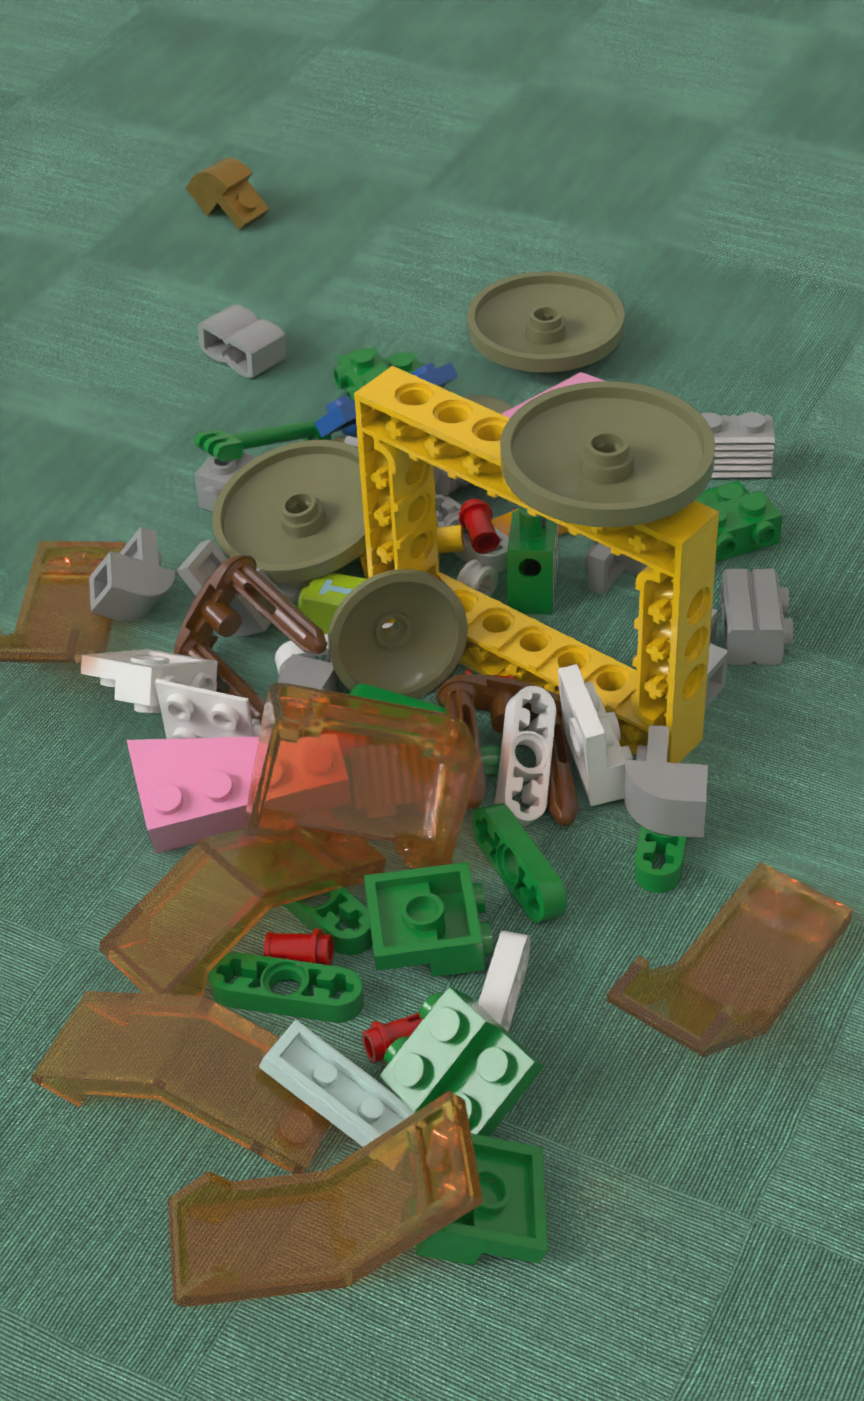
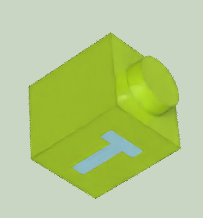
(324, 596)

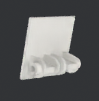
(203, 713)

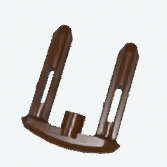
(212, 612)
(489, 693)

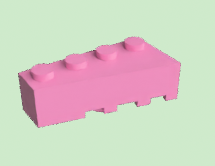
(192, 786)

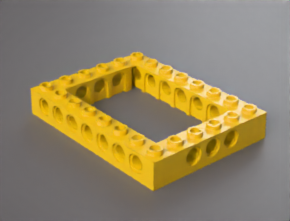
(416, 425)

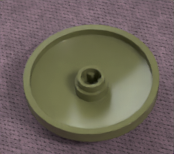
(545, 321)
(607, 454)
(294, 510)

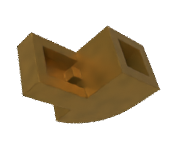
(227, 187)

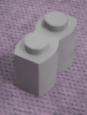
(242, 340)

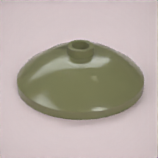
(411, 653)

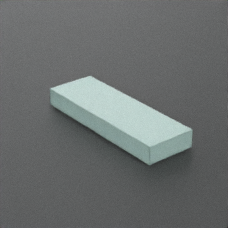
(333, 1085)

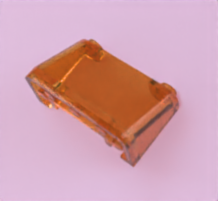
(361, 772)

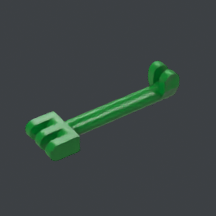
(231, 447)

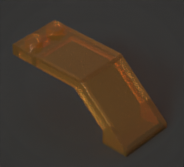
(56, 606)
(220, 895)
(739, 967)
(188, 1058)
(324, 1224)

